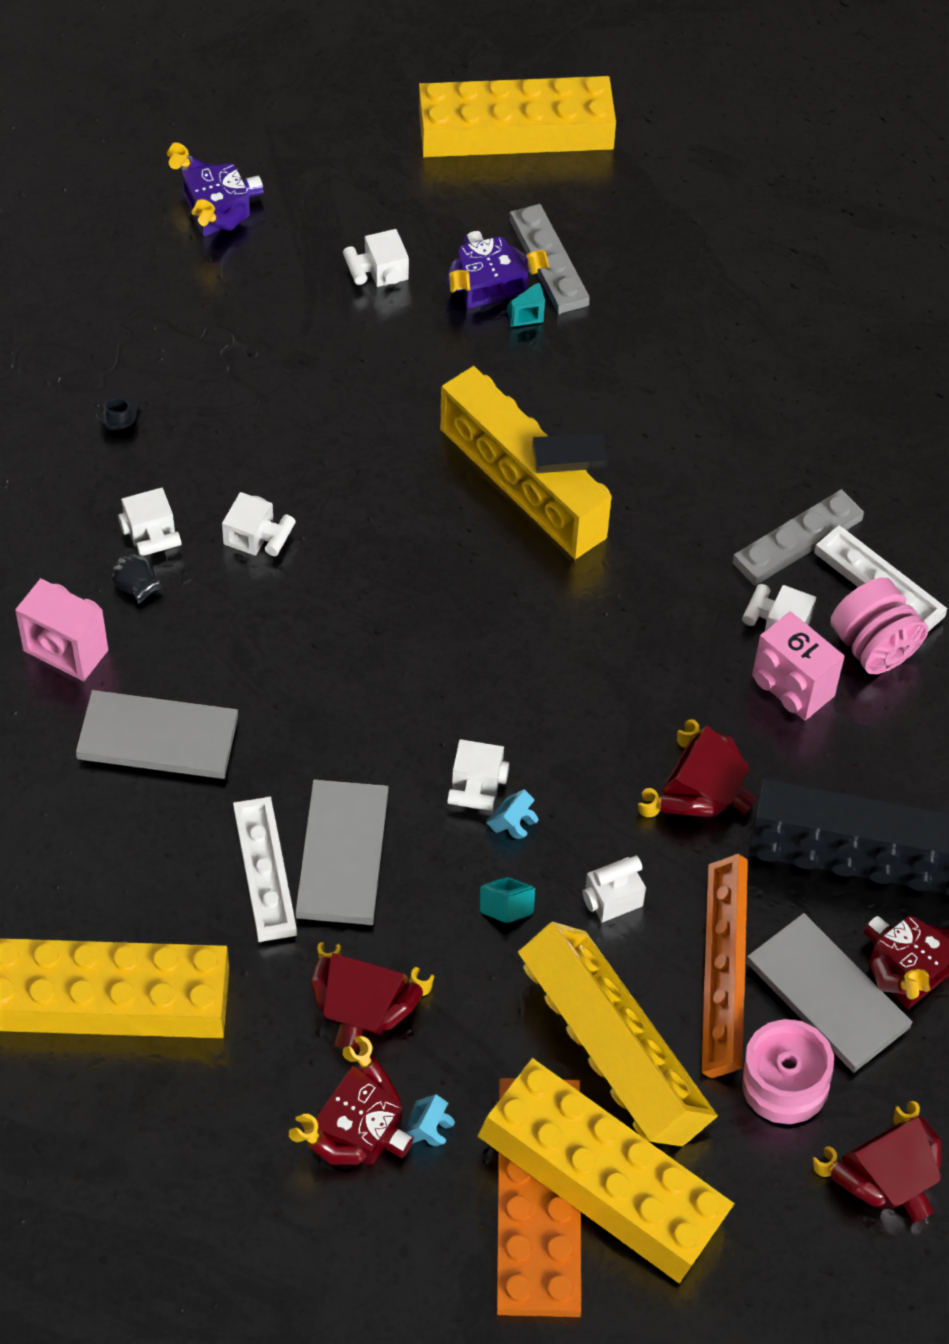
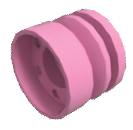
(879, 625)

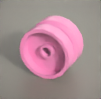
(787, 1071)

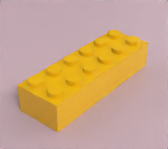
(516, 116)
(500, 442)
(113, 988)
(616, 1035)
(605, 1170)

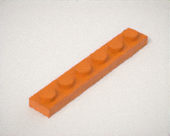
(725, 967)

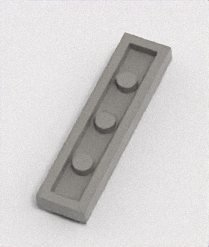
(561, 278)
(796, 537)

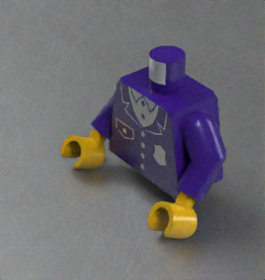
(214, 191)
(492, 270)

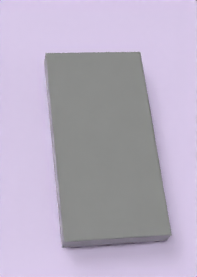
(157, 734)
(342, 852)
(829, 992)

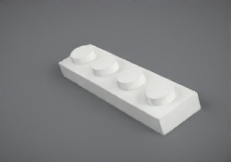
(862, 564)
(264, 869)

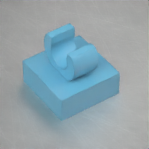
(511, 812)
(424, 1119)

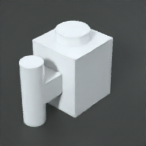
(383, 258)
(149, 522)
(251, 523)
(787, 600)
(477, 775)
(615, 889)

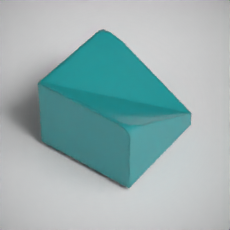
(527, 307)
(507, 899)

